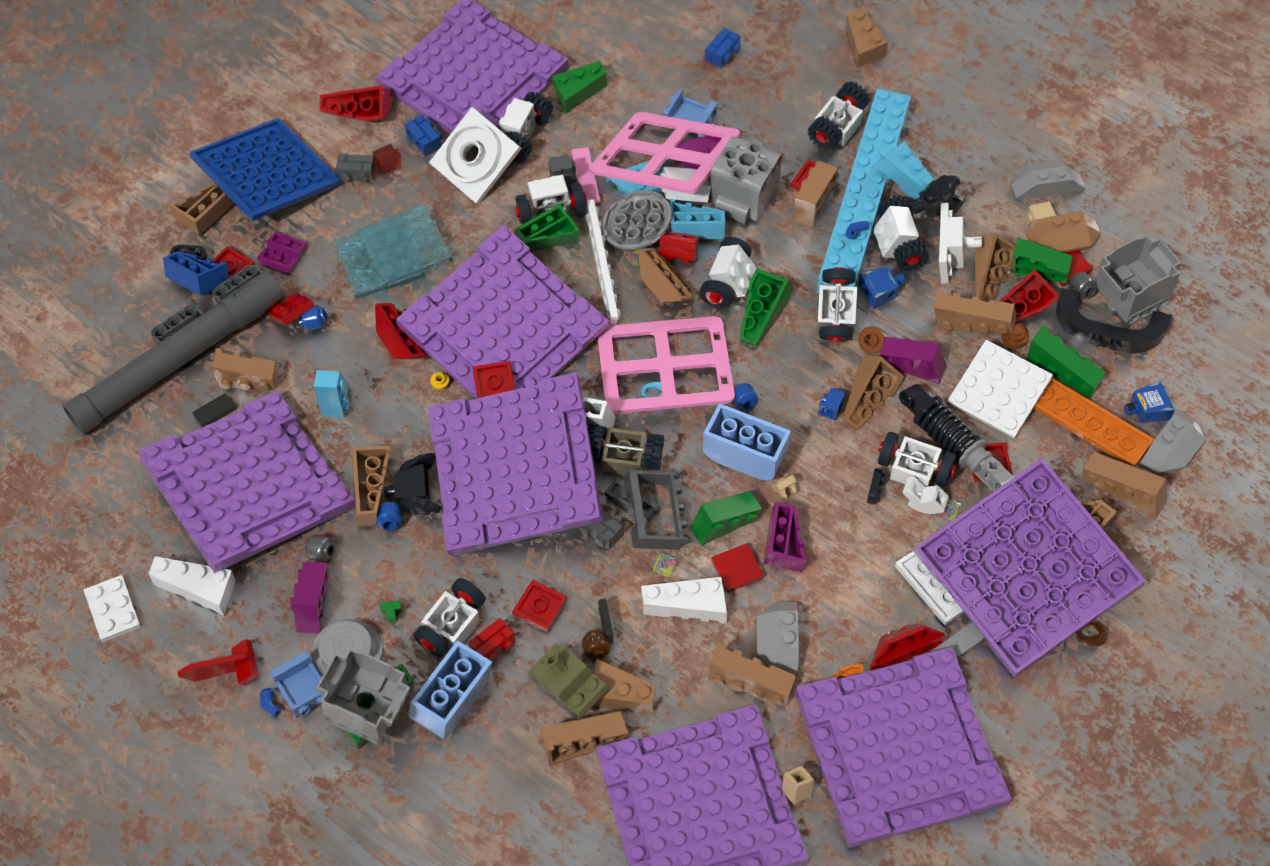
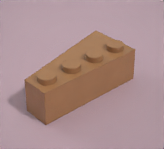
(369, 478)
(581, 736)

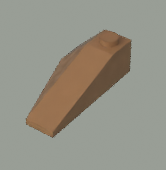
(992, 265)
(871, 387)

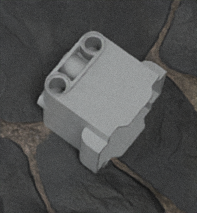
(740, 188)
(1138, 278)
(357, 677)

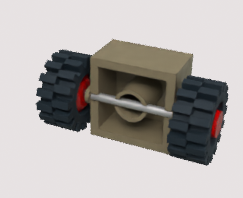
(625, 449)

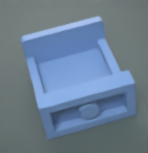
(689, 109)
(298, 684)

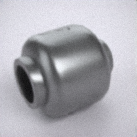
(1083, 284)
(319, 548)

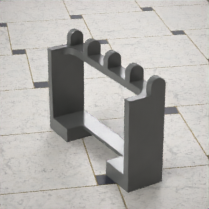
(638, 533)

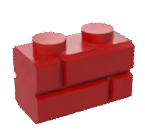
(679, 246)
(493, 640)

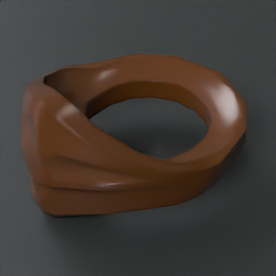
(1099, 640)

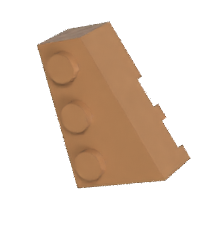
(201, 209)

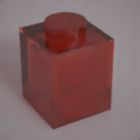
(387, 159)

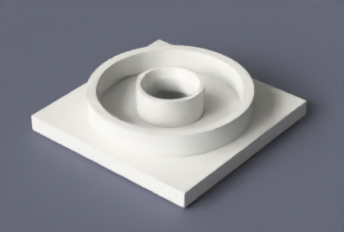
(494, 155)

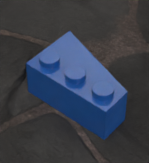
(194, 273)

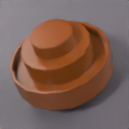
(1018, 338)
(871, 339)

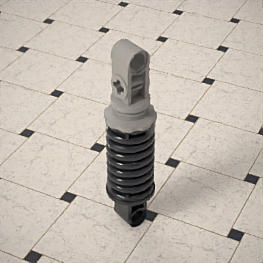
(954, 436)

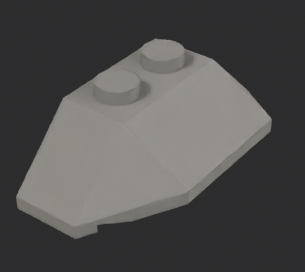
(1046, 179)
(1174, 445)
(779, 636)

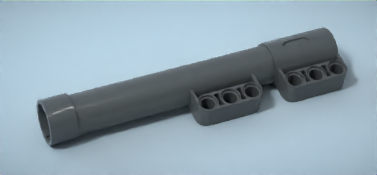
(177, 342)

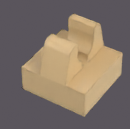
(783, 483)

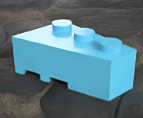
(905, 169)
(701, 222)
(332, 393)

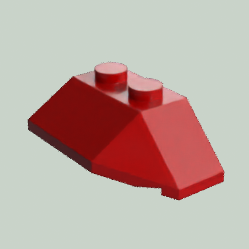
(393, 337)
(905, 644)

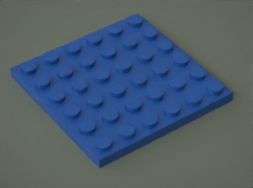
(265, 169)

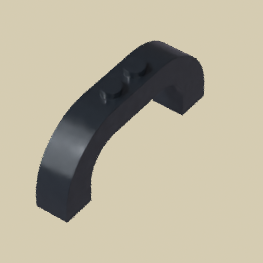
(1108, 335)

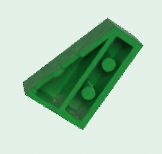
(578, 84)
(548, 229)
(1046, 261)
(724, 516)

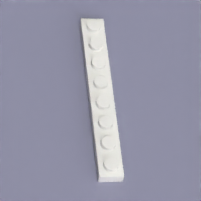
(601, 258)

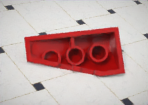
(360, 104)
(1031, 296)

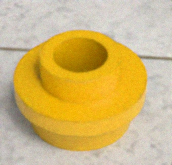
(439, 385)

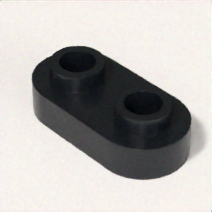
(191, 249)
(877, 479)

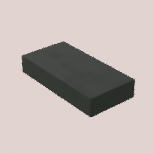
(214, 410)
(605, 620)

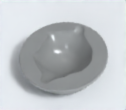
(340, 637)

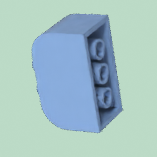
(745, 443)
(450, 690)

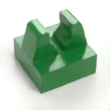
(391, 609)

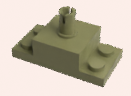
(568, 680)

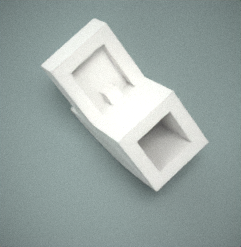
(924, 499)

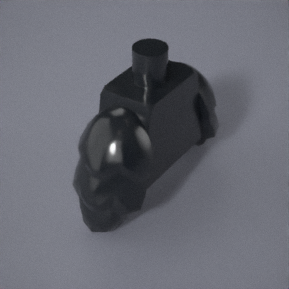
(939, 192)
(412, 486)

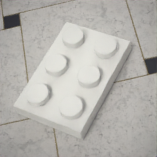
(112, 608)

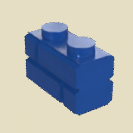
(722, 48)
(423, 135)

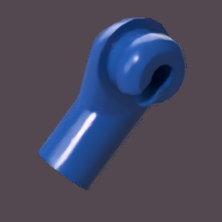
(854, 228)
(266, 702)

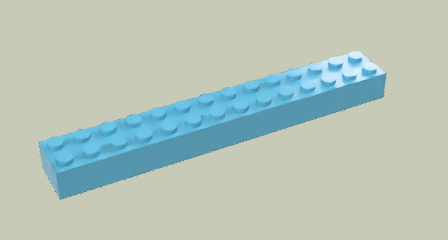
(865, 183)

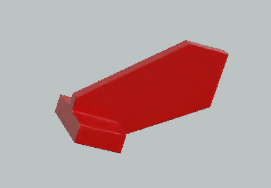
(241, 661)

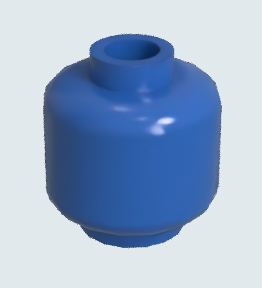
(314, 318)
(745, 397)
(389, 516)

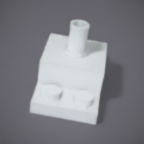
(953, 243)

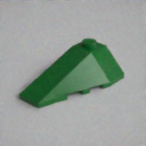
(764, 303)

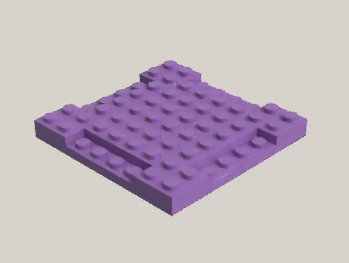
(468, 65)
(502, 310)
(514, 465)
(246, 481)
(1029, 566)
(901, 748)
(702, 796)

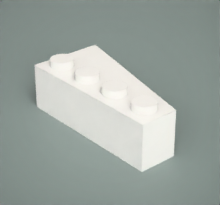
(194, 582)
(686, 599)

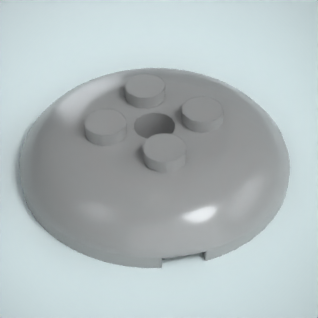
(637, 220)

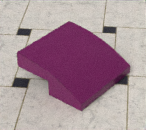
(282, 252)

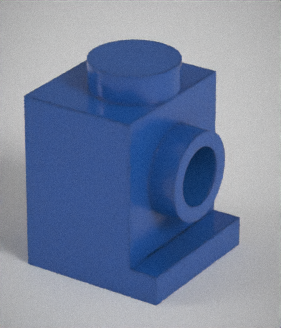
(831, 404)

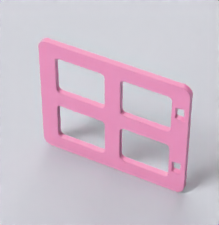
(663, 152)
(665, 365)

